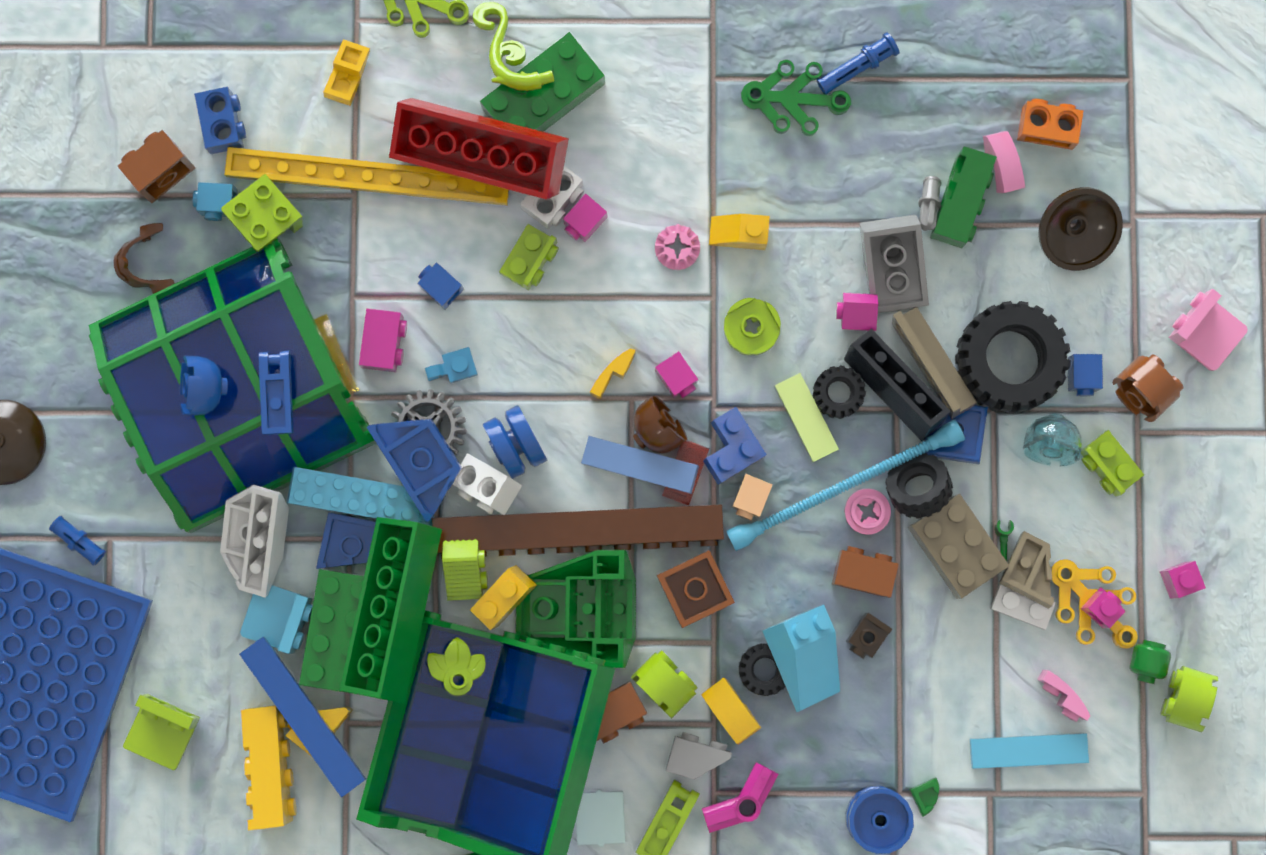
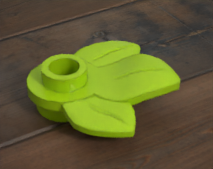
(454, 663)

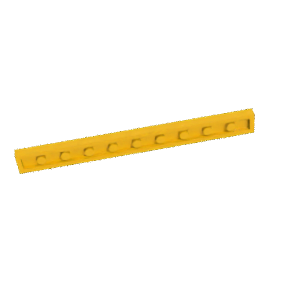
(359, 176)

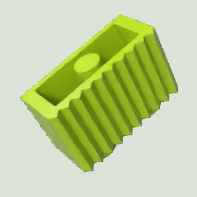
(462, 570)

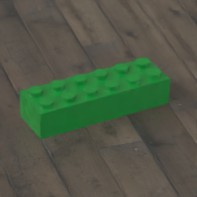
(391, 609)

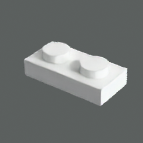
(1021, 608)

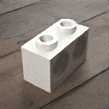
(560, 201)
(481, 481)

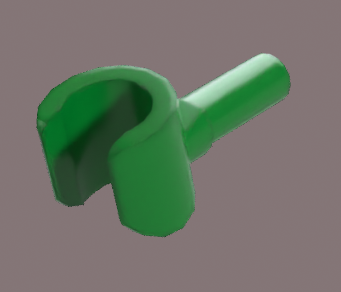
(1004, 537)

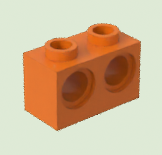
(1050, 132)

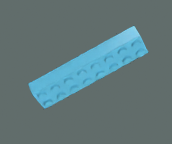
(352, 496)

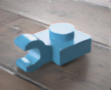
(457, 366)

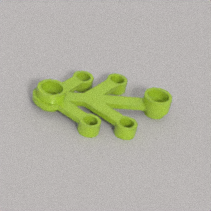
(416, 15)

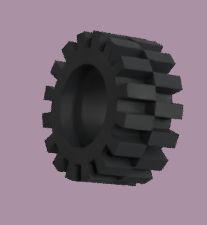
(853, 381)
(747, 675)

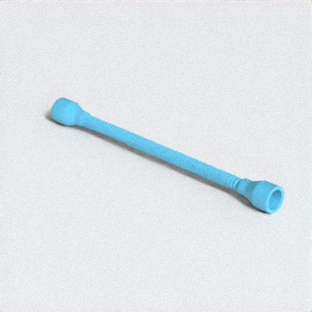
(945, 436)

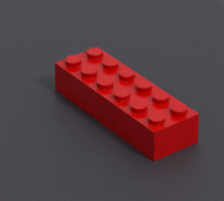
(478, 148)

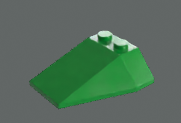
(584, 606)

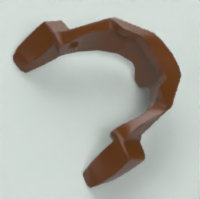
(121, 262)

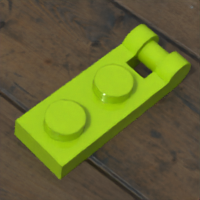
(667, 821)

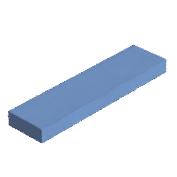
(640, 464)

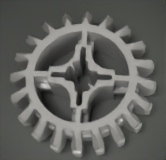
(408, 411)

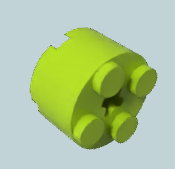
(664, 685)
(1190, 698)

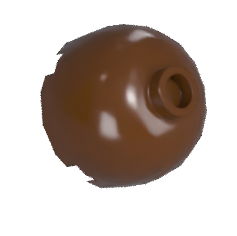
(656, 427)

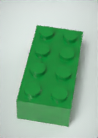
(574, 81)
(330, 629)

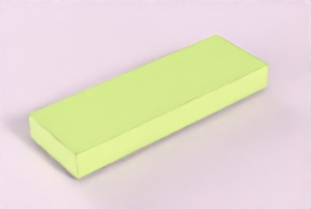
(806, 417)

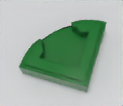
(926, 795)

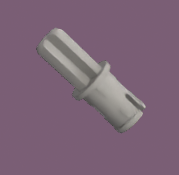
(929, 202)

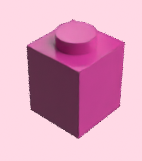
(584, 218)
(858, 311)
(677, 376)
(1182, 579)

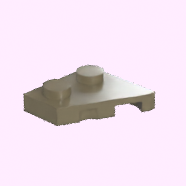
(1030, 570)

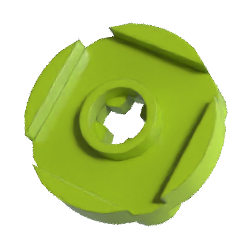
(747, 342)

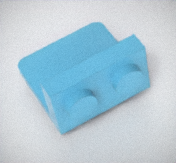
(278, 619)

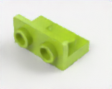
(529, 256)
(1111, 464)

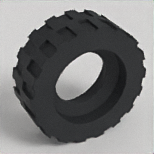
(923, 504)

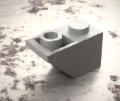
(694, 758)

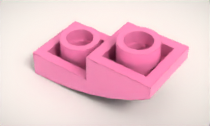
(1007, 165)
(1069, 701)

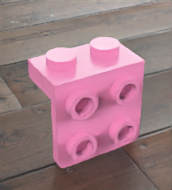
(1208, 330)

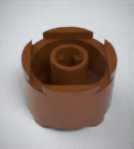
(1147, 387)

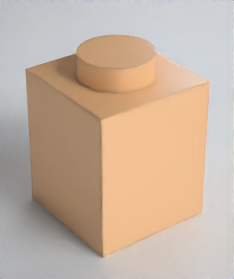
(751, 497)

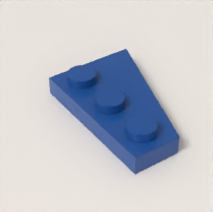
(345, 541)

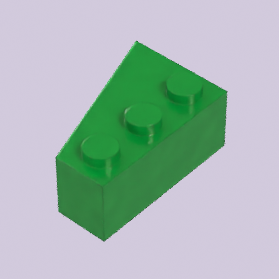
(963, 197)

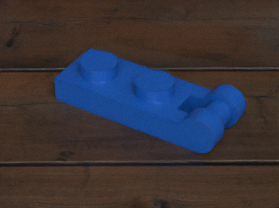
(276, 394)

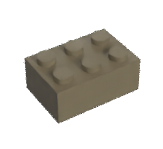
(958, 547)

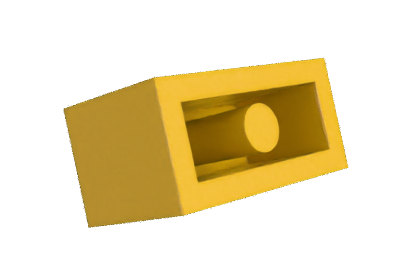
(503, 597)

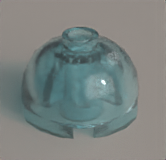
(1053, 439)

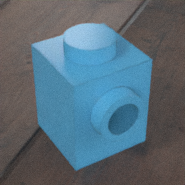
(211, 198)

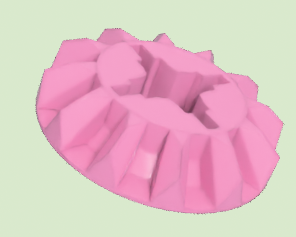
(667, 255)
(881, 509)

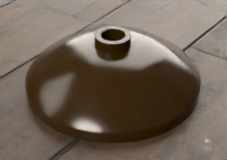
(1093, 236)
(21, 442)

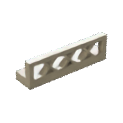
(933, 361)

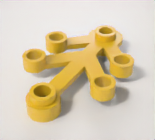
(1084, 595)

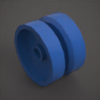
(514, 442)
(874, 836)

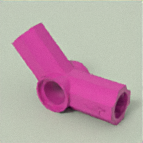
(727, 812)

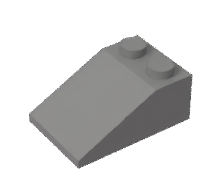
(895, 262)

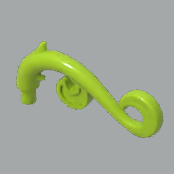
(514, 49)

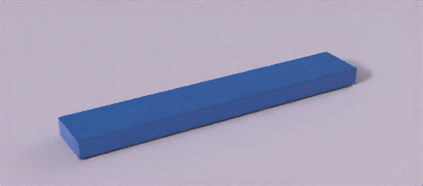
(302, 716)

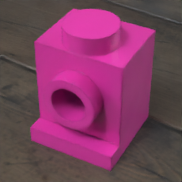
(1104, 608)

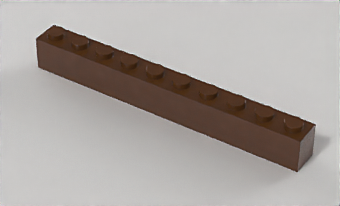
(587, 529)

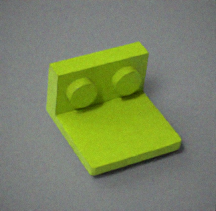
(262, 213)
(160, 731)

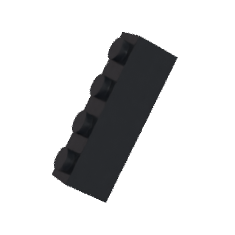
(896, 384)

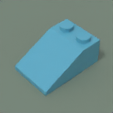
(806, 656)

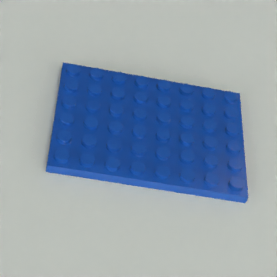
(60, 678)

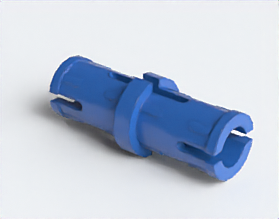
(77, 540)

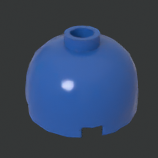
(201, 385)

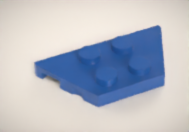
(419, 460)

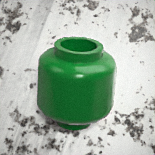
(1150, 661)

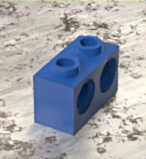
(214, 122)

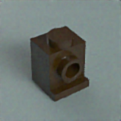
(868, 624)

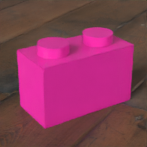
(382, 340)

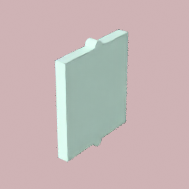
(601, 818)

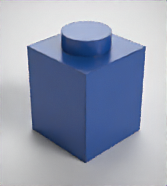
(439, 285)
(1085, 374)

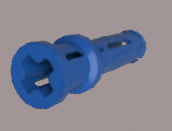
(869, 57)

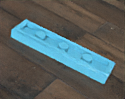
(1029, 750)

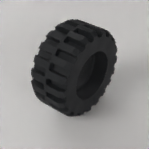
(1039, 331)

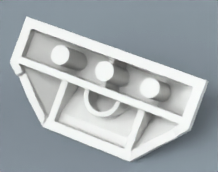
(254, 537)

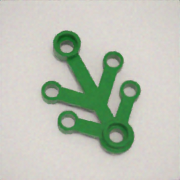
(791, 98)

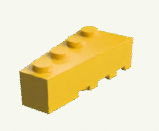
(267, 768)

